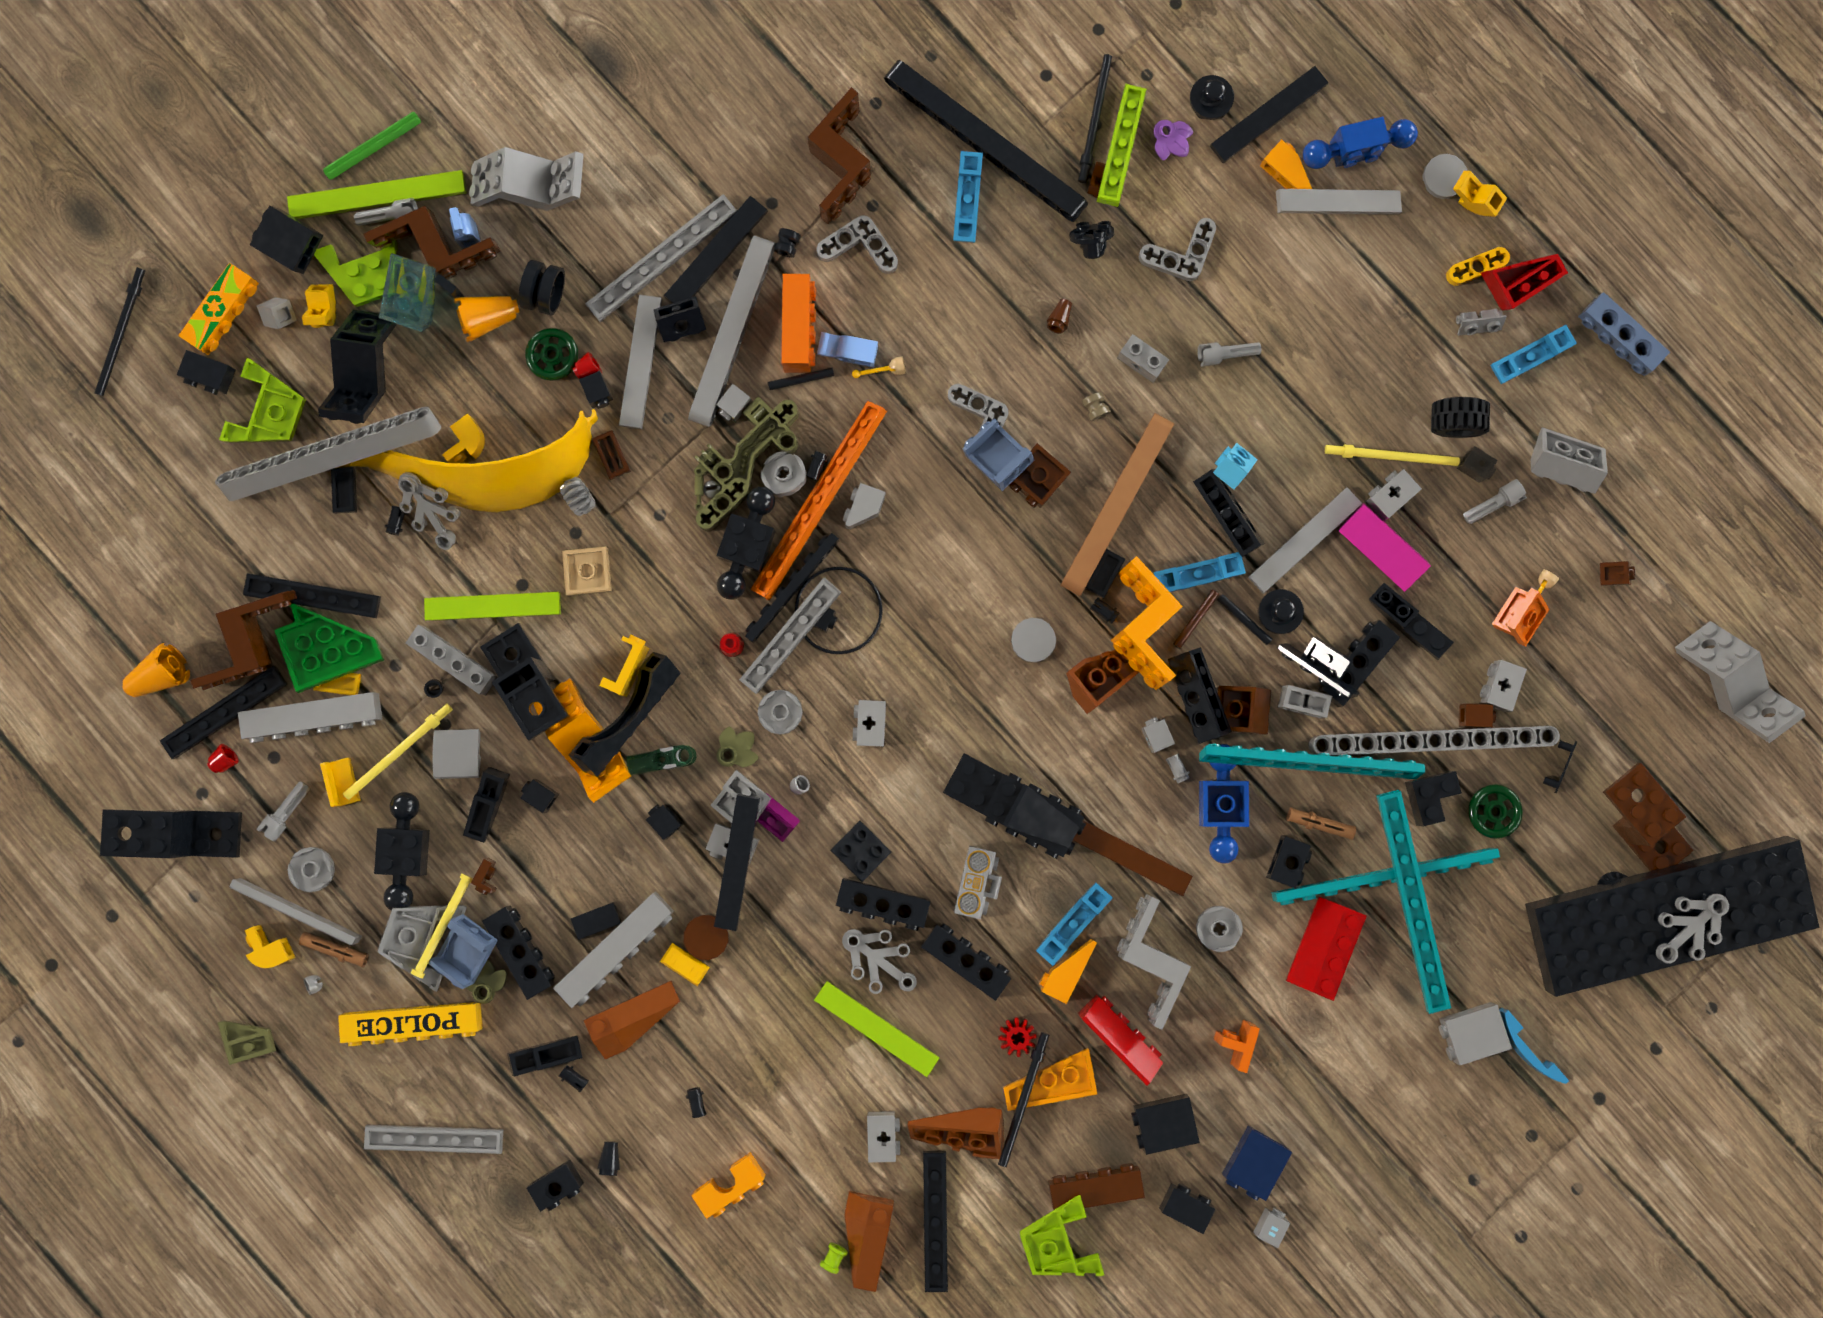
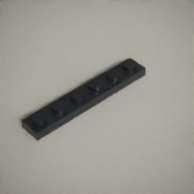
(797, 579)

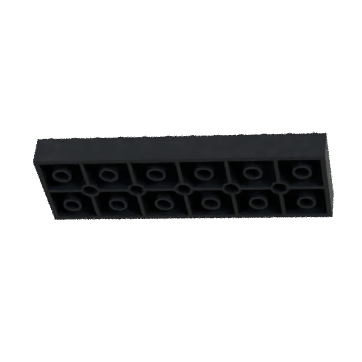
(1615, 929)

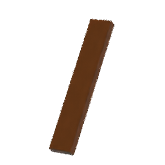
(1133, 859)

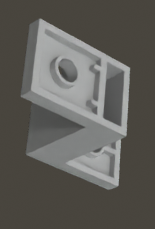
(526, 179)
(1740, 681)
(1153, 961)

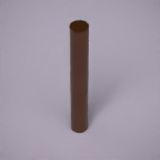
(1197, 617)

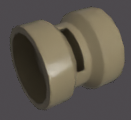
(1096, 406)

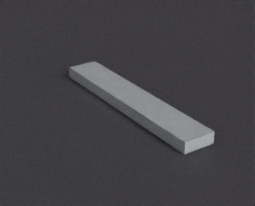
(1338, 201)
(640, 363)
(1305, 540)
(790, 635)
(295, 911)
(433, 1139)

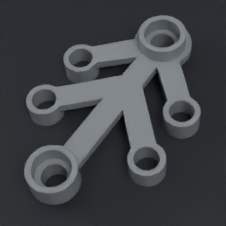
(412, 487)
(1694, 925)
(876, 958)

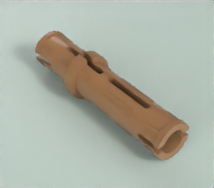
(1296, 816)
(309, 940)

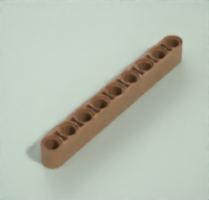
(1117, 504)

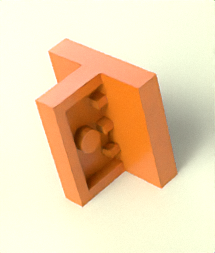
(1522, 614)
(1241, 1044)

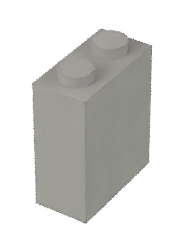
(1474, 1033)

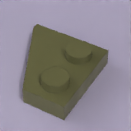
(245, 1041)

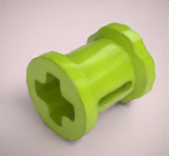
(833, 1258)

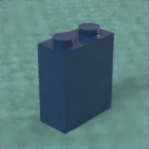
(1256, 1164)

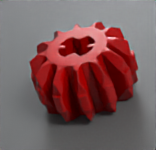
(1019, 1044)

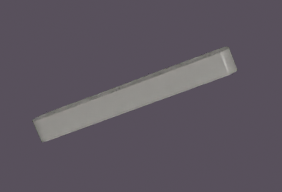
(731, 331)

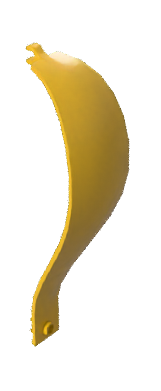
(501, 483)

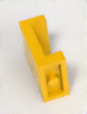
(630, 669)

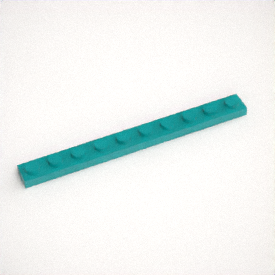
(1303, 761)
(1375, 878)
(1413, 901)

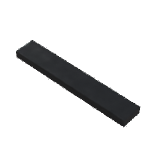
(1269, 114)
(717, 251)
(314, 595)
(223, 712)
(737, 862)
(935, 1221)

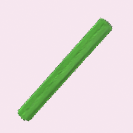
(371, 145)

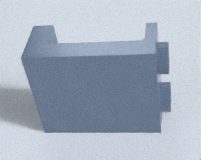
(997, 454)
(463, 952)

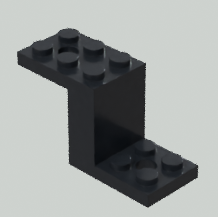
(357, 367)
(524, 682)
(170, 833)

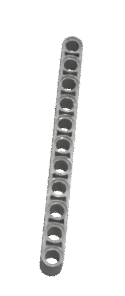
(328, 453)
(1444, 738)

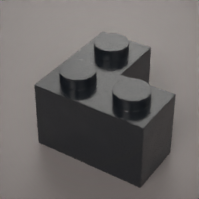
(1426, 796)

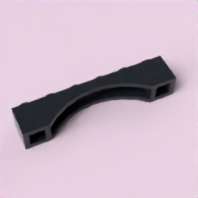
(653, 681)

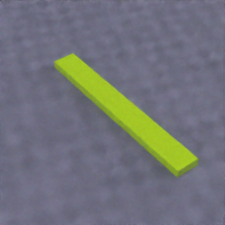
(376, 194)

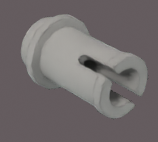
(1177, 768)

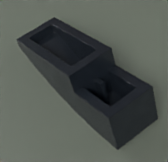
(486, 804)
(544, 1055)

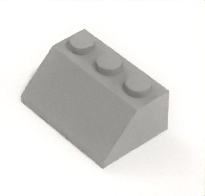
(1569, 461)

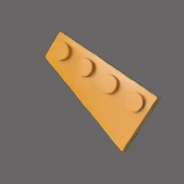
(1057, 1082)

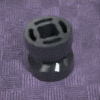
(787, 242)

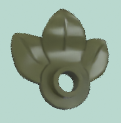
(739, 746)
(490, 980)

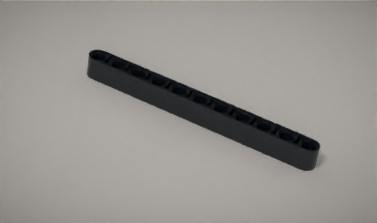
(985, 140)

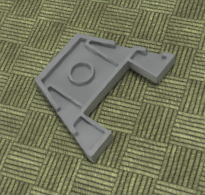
(408, 936)

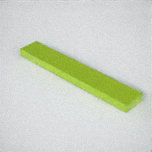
(1121, 145)
(492, 606)
(877, 1028)

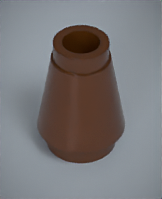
(1060, 316)

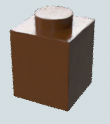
(1476, 715)

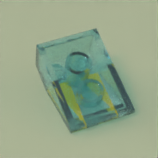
(408, 293)

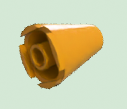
(484, 314)
(157, 671)

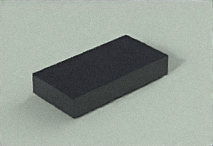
(447, 287)
(344, 490)
(1105, 573)
(596, 920)

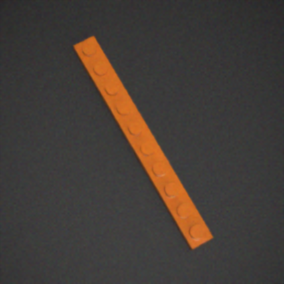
(818, 500)

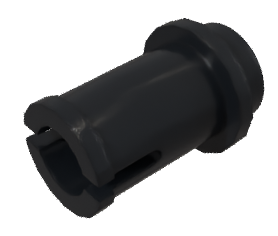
(816, 465)
(395, 521)
(1106, 611)
(573, 1078)
(696, 1102)

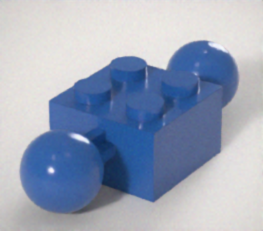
(1359, 143)
(1223, 806)

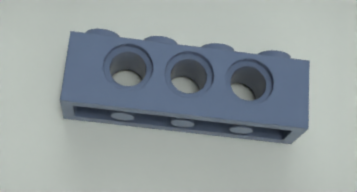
(1652, 350)

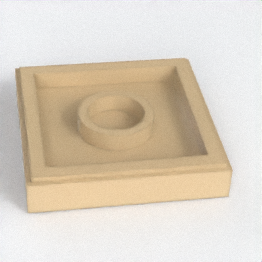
(586, 571)

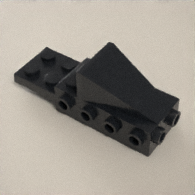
(1016, 806)

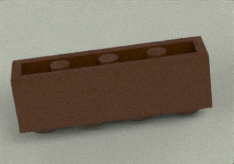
(1098, 1188)

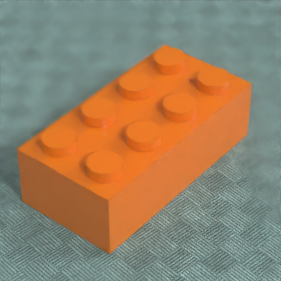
(797, 321)

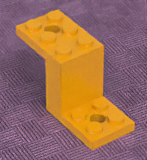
(1132, 638)
(571, 730)

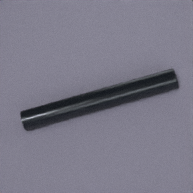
(803, 378)
(1244, 619)

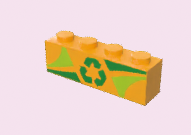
(219, 309)

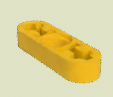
(1459, 267)

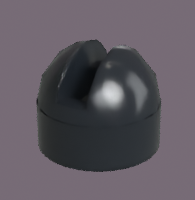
(435, 692)

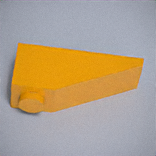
(1286, 167)
(1064, 976)

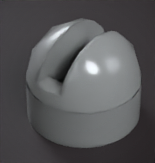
(711, 493)
(799, 785)
(312, 985)

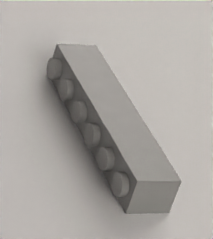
(308, 716)
(610, 953)

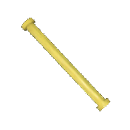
(442, 925)

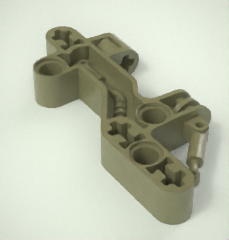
(767, 430)

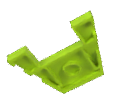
(359, 279)
(274, 413)
(1049, 1245)

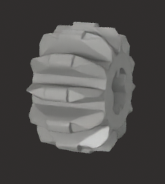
(577, 496)

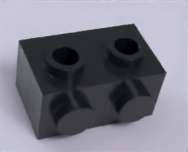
(206, 372)
(1187, 1207)

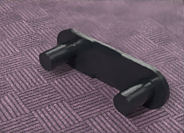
(1554, 783)

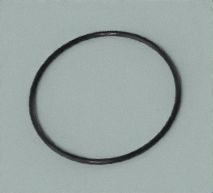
(879, 601)

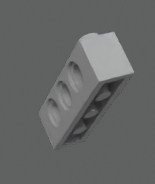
(451, 659)

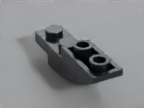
(1410, 622)

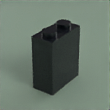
(286, 239)
(1165, 1124)

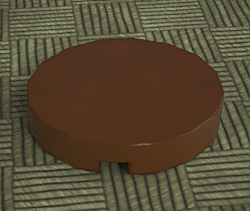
(704, 939)

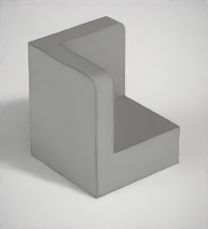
(276, 313)

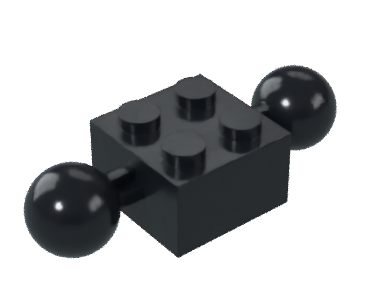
(746, 543)
(401, 851)

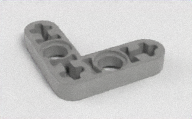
(858, 236)
(1189, 259)
(989, 404)

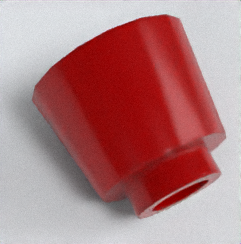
(586, 366)
(731, 644)
(222, 759)

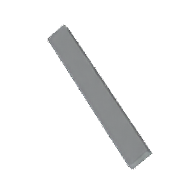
(661, 258)

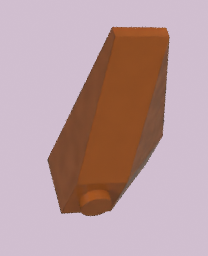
(1098, 678)
(626, 1022)
(971, 1129)
(867, 1232)

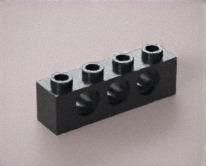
(1229, 513)
(1384, 640)
(1208, 702)
(918, 905)
(507, 946)
(992, 987)

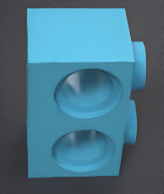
(1234, 465)

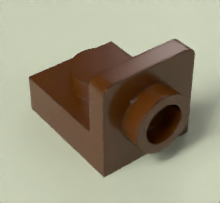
(1616, 573)
(484, 873)

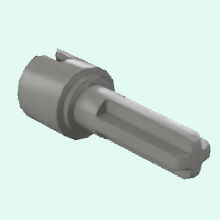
(398, 209)
(1214, 353)
(1508, 495)
(274, 824)

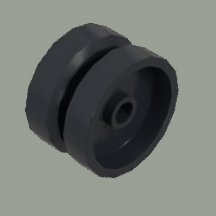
(541, 287)

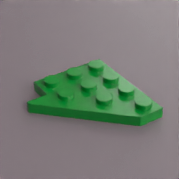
(323, 649)

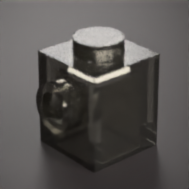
(1477, 464)

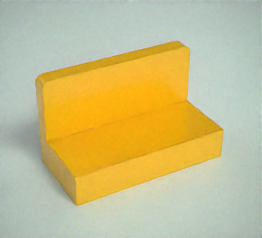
(338, 778)

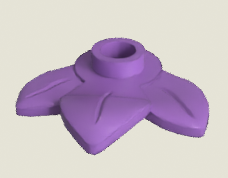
(1175, 141)

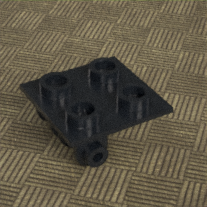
(860, 851)

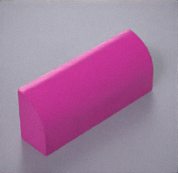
(1384, 547)

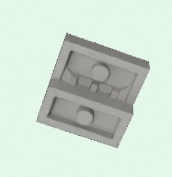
(456, 754)
(736, 785)

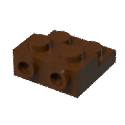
(1040, 478)

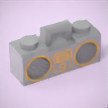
(971, 891)

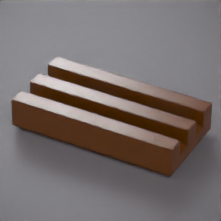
(619, 472)

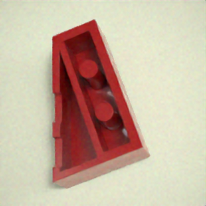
(1521, 281)

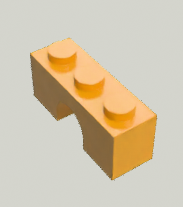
(713, 1198)

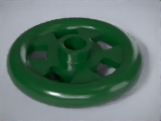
(533, 357)
(1499, 830)

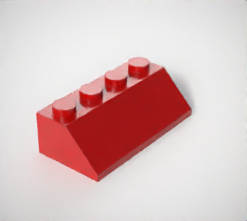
(1326, 948)
(1121, 1039)

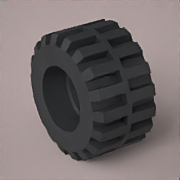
(1460, 417)

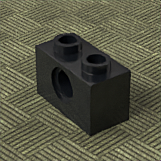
(683, 310)
(1278, 870)
(542, 1192)

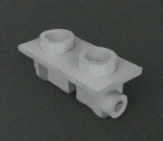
(1490, 321)

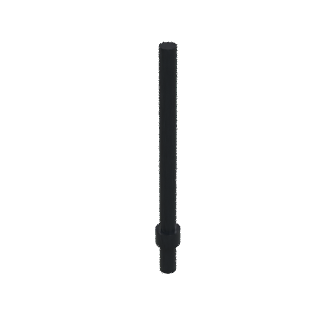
(1087, 159)
(133, 291)
(1037, 1057)

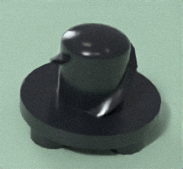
(1211, 97)
(1092, 238)
(1280, 611)

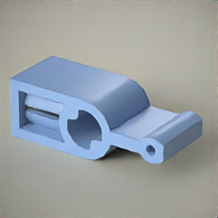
(463, 228)
(848, 349)

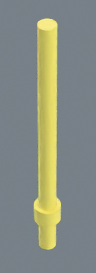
(1349, 451)
(432, 721)

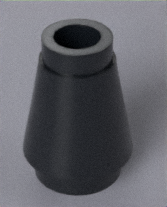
(609, 1159)

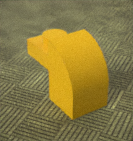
(1479, 197)
(320, 305)
(470, 437)
(266, 954)

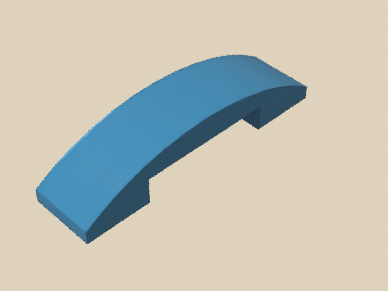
(967, 196)
(1533, 354)
(1201, 572)
(1073, 923)
(1546, 1068)

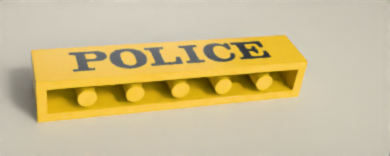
(410, 1022)

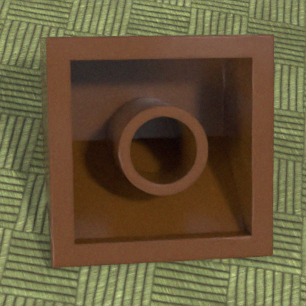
(1246, 708)

